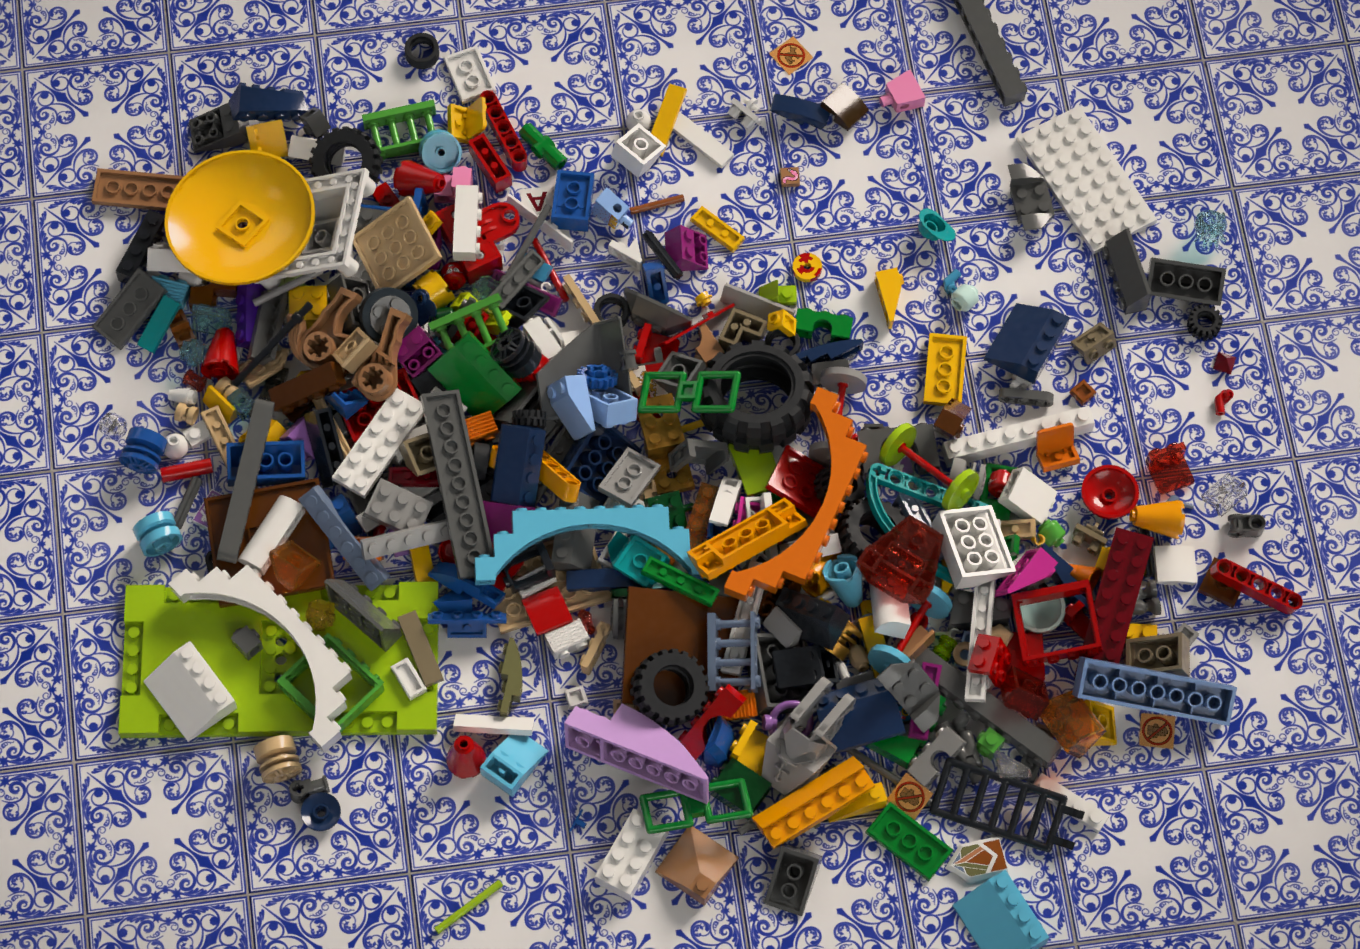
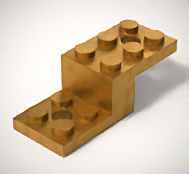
(660, 438)

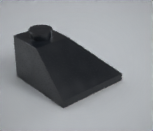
(525, 305)

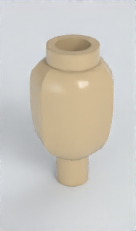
(858, 657)

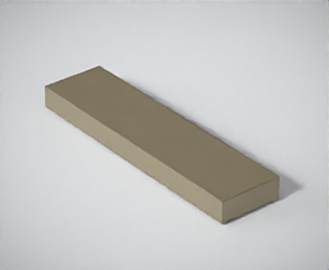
(420, 648)

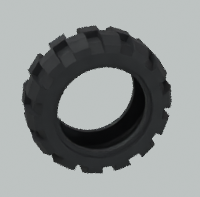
(759, 430)

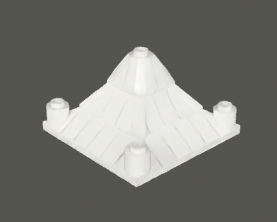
(336, 215)

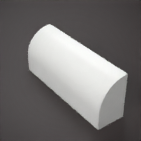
(272, 533)
(889, 614)

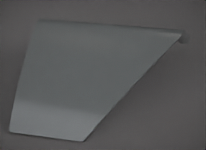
(598, 345)

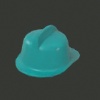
(934, 227)

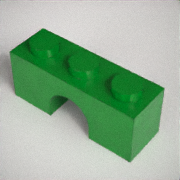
(838, 325)

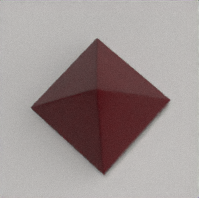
(1224, 363)

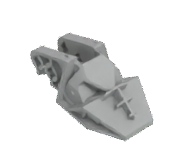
(793, 758)

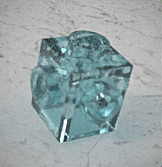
(193, 352)

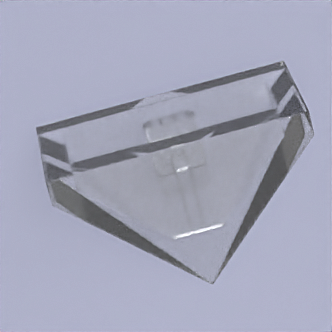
(1011, 768)

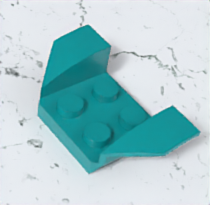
(630, 557)

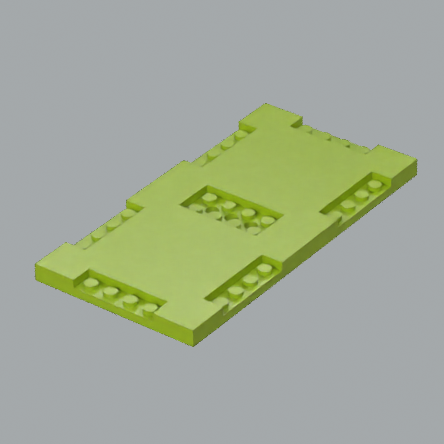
(162, 623)

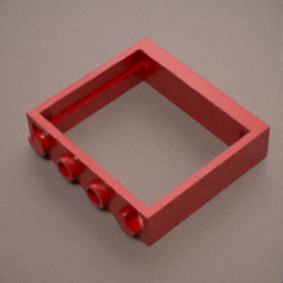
(1051, 593)

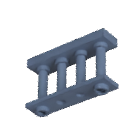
(715, 644)

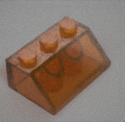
(1072, 724)

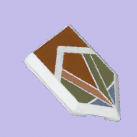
(978, 860)

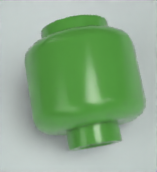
(1052, 532)

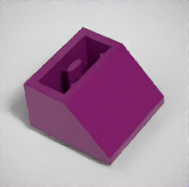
(687, 248)
(418, 351)

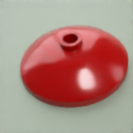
(1114, 482)

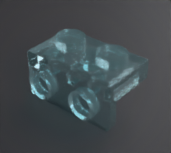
(210, 319)

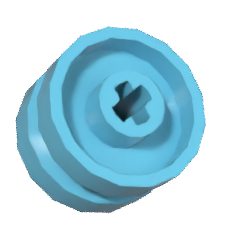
(448, 158)
(157, 533)

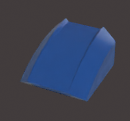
(719, 743)

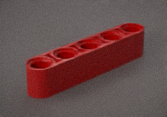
(504, 138)
(1247, 586)

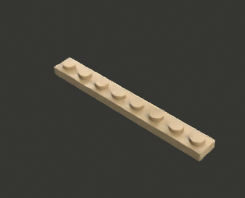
(589, 315)

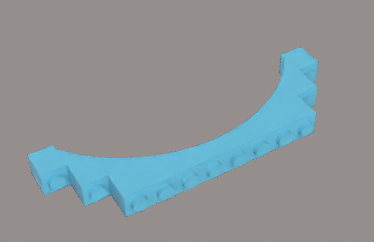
(538, 524)

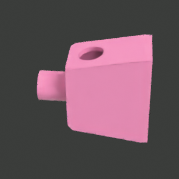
(903, 93)

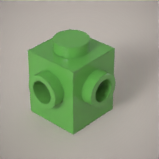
(989, 742)

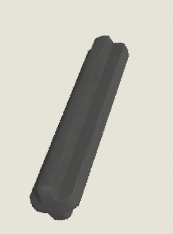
(187, 501)

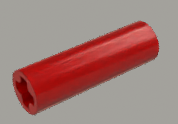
(186, 470)

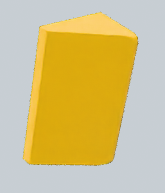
(213, 398)

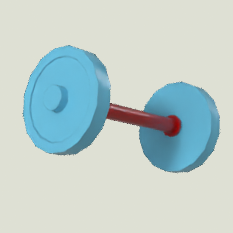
(936, 606)

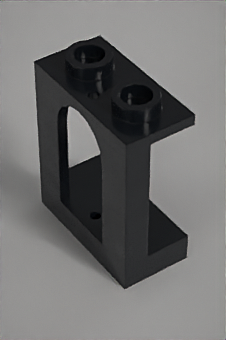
(533, 551)

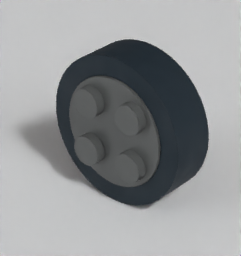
(376, 307)

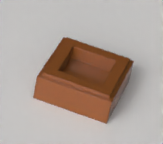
(1082, 392)

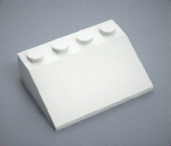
(973, 546)
(190, 692)

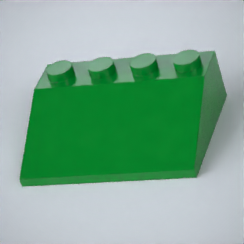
(477, 376)

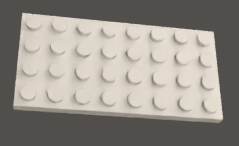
(1085, 178)

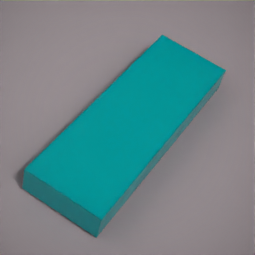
(159, 324)

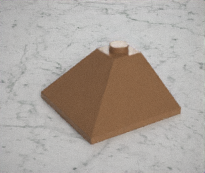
(697, 865)

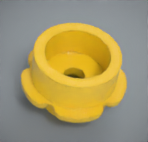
(703, 299)

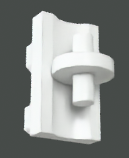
(738, 108)

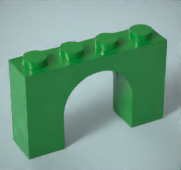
(901, 748)

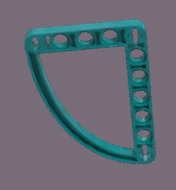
(902, 487)

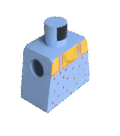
(612, 210)

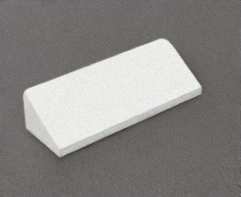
(301, 148)

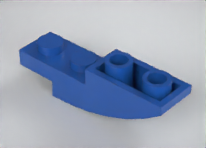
(447, 575)

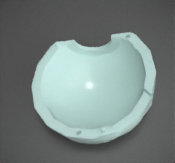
(1043, 616)

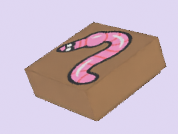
(790, 177)

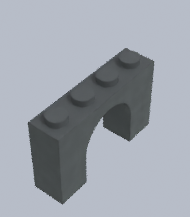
(923, 445)

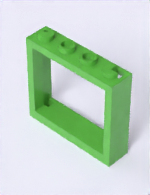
(349, 657)

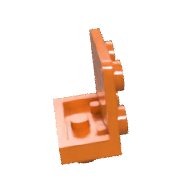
(1056, 447)

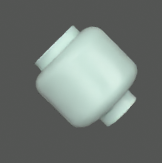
(964, 297)

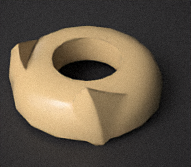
(956, 653)

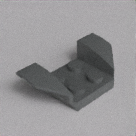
(1030, 197)
(913, 691)

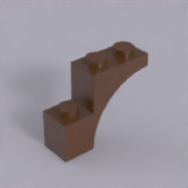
(209, 294)

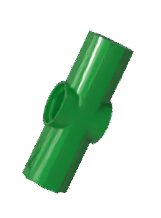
(542, 146)

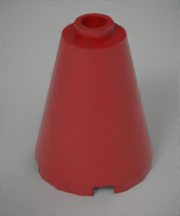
(414, 175)
(221, 356)
(465, 757)

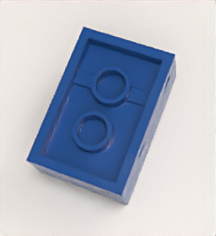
(573, 200)

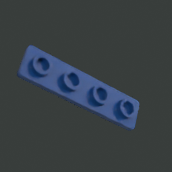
(467, 624)

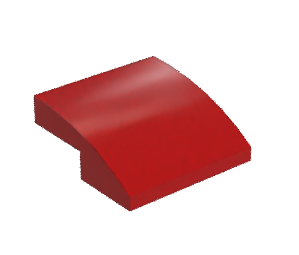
(547, 610)

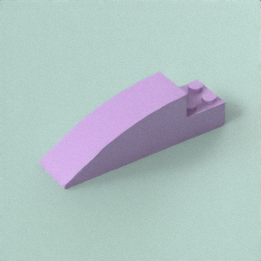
(637, 747)

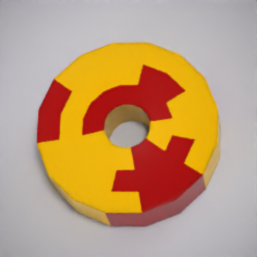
(803, 274)

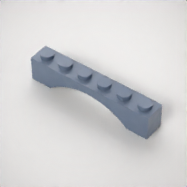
(325, 515)

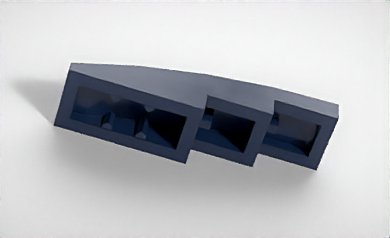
(831, 351)
(1063, 576)
(597, 580)

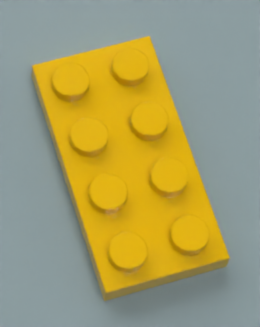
(944, 369)

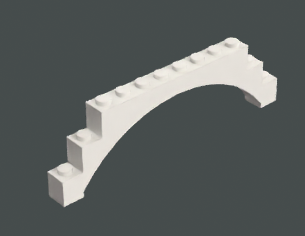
(252, 592)

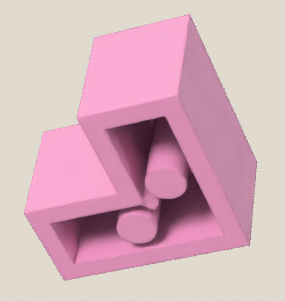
(461, 176)

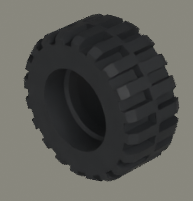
(341, 138)
(860, 514)
(690, 674)

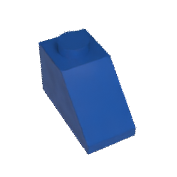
(655, 281)

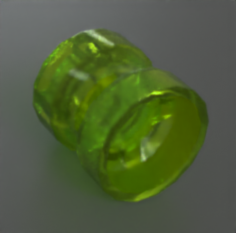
(945, 647)

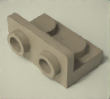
(1094, 342)

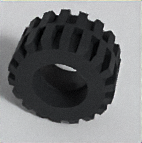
(822, 483)

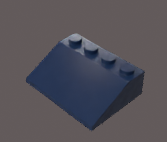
(1027, 340)
(594, 457)
(871, 720)

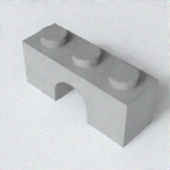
(923, 767)

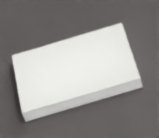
(469, 74)

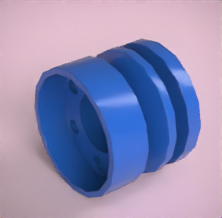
(143, 450)

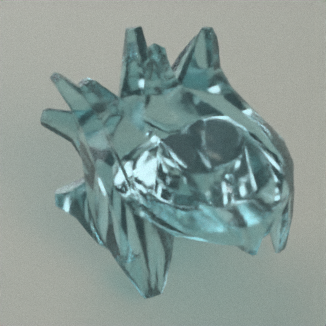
(1211, 227)

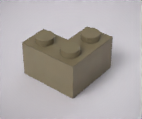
(742, 327)

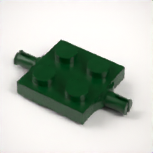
(676, 508)

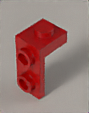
(1077, 619)

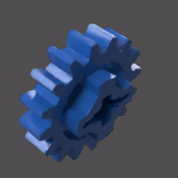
(598, 376)

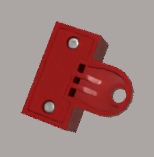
(493, 230)

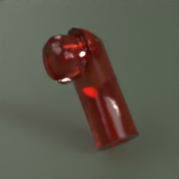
(586, 619)

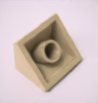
(354, 350)

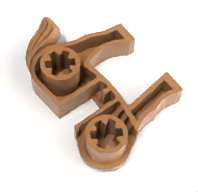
(314, 347)

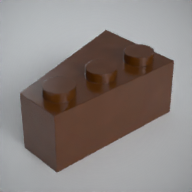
(951, 419)

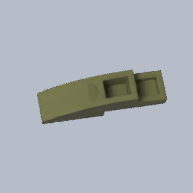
(512, 676)

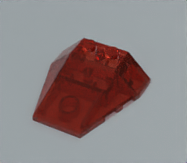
(903, 561)

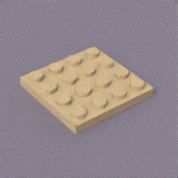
(396, 246)

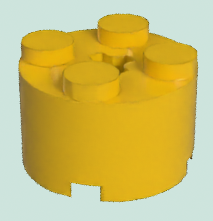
(436, 287)

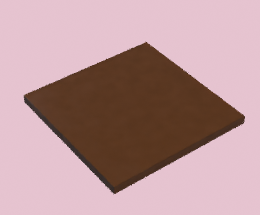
(306, 535)
(669, 621)

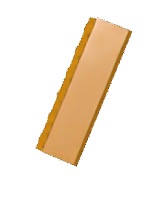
(746, 539)
(814, 802)

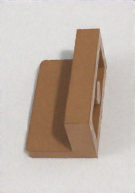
(919, 642)

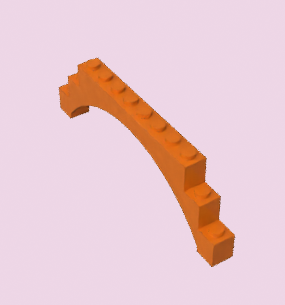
(799, 559)

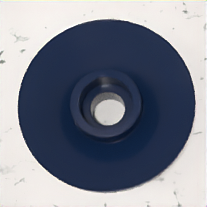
(320, 802)

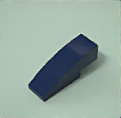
(800, 110)

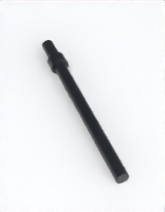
(296, 318)

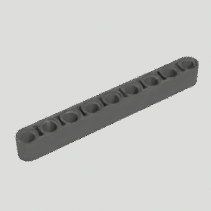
(245, 481)

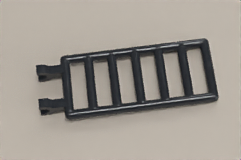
(991, 826)

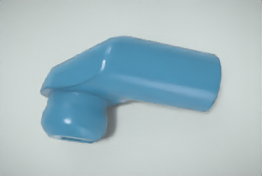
(949, 281)

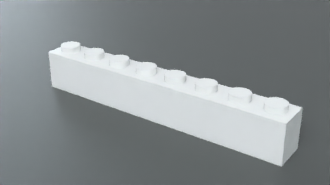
(1013, 436)

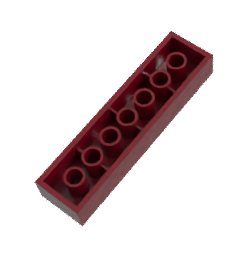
(1119, 592)

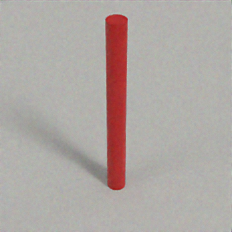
(553, 276)

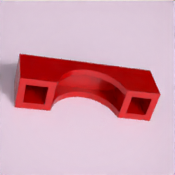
(725, 704)

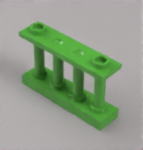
(396, 115)
(475, 311)

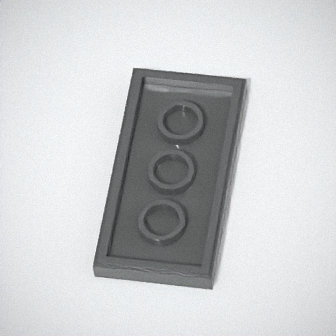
(129, 309)

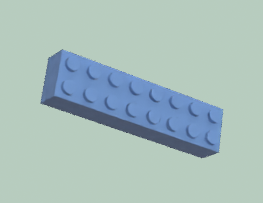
(1154, 691)

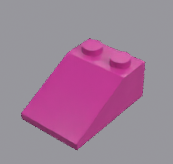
(1032, 567)

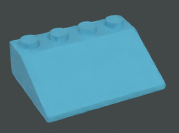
(1000, 916)

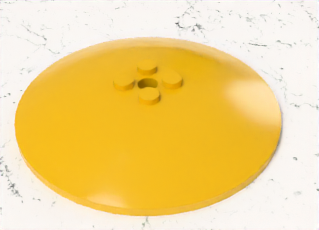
(232, 190)

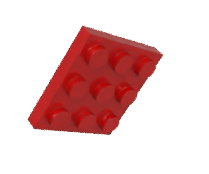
(794, 480)

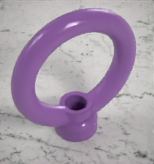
(769, 722)

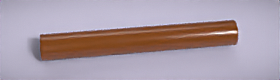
(656, 204)

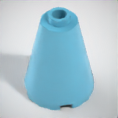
(845, 579)

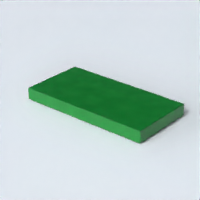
(909, 841)

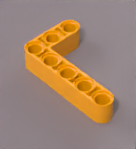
(552, 475)

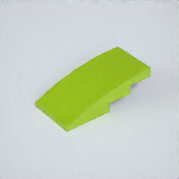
(752, 469)

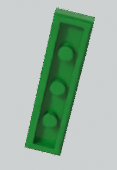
(680, 581)

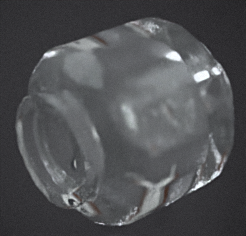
(113, 426)

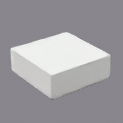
(576, 697)

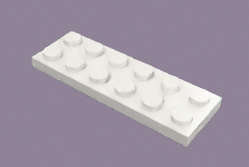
(379, 443)

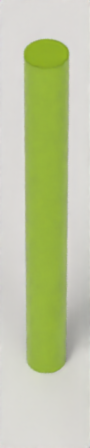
(468, 906)

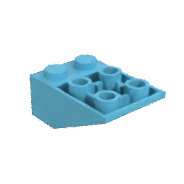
(513, 762)

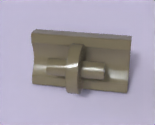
(1091, 535)

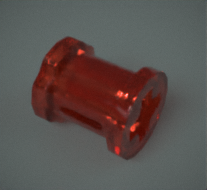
(188, 379)

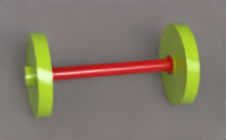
(899, 445)

